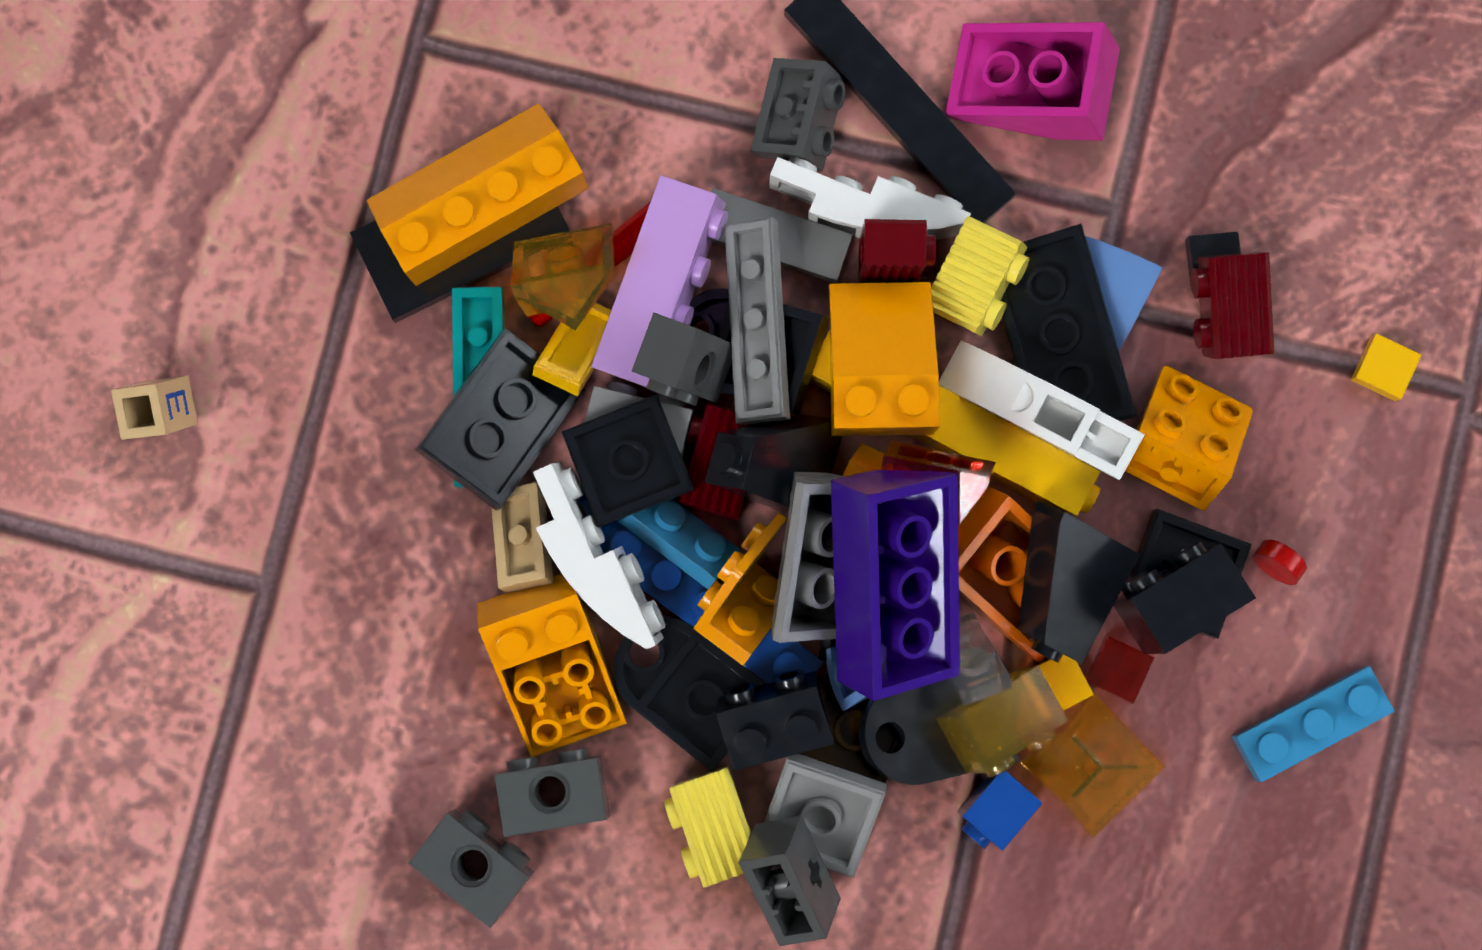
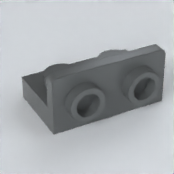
(799, 111)

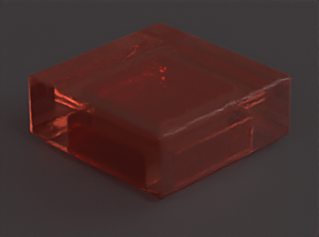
(1119, 669)

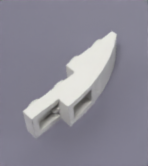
(845, 206)
(1041, 409)
(602, 580)

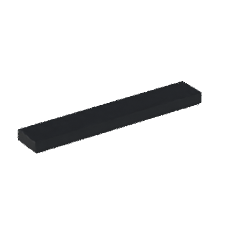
(901, 106)

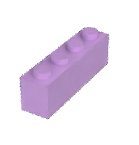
(661, 271)

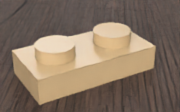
(519, 550)

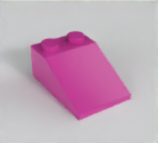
(1035, 78)

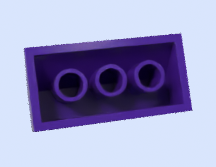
(896, 580)

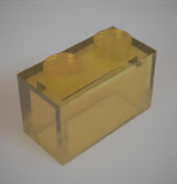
(1003, 724)

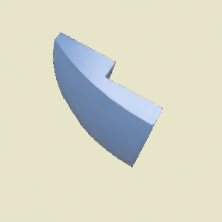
(1124, 284)

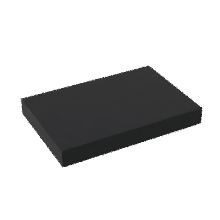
(497, 422)

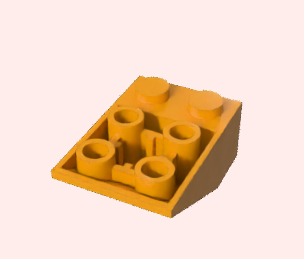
(550, 665)

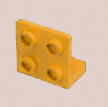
(1189, 438)
(743, 607)

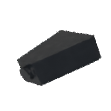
(762, 458)
(1069, 583)

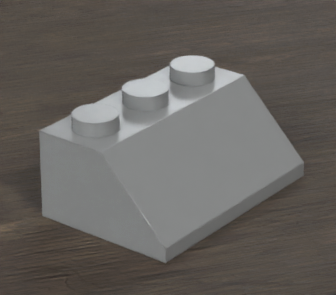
(806, 575)

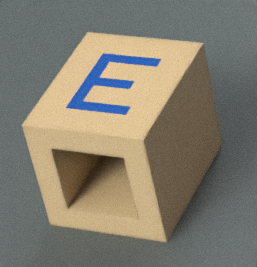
(154, 407)

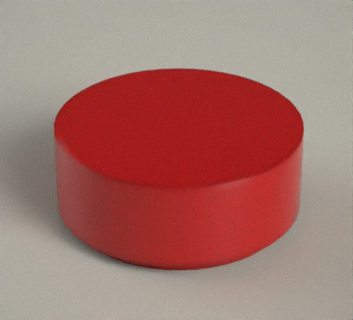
(1280, 562)

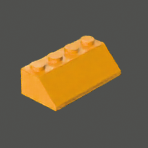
(477, 194)

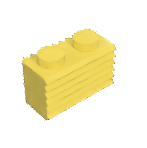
(977, 276)
(712, 824)

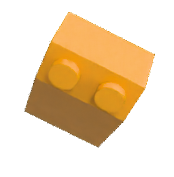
(883, 359)

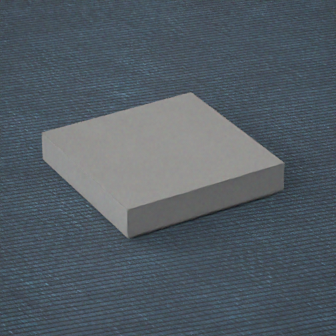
(834, 805)

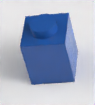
(997, 810)

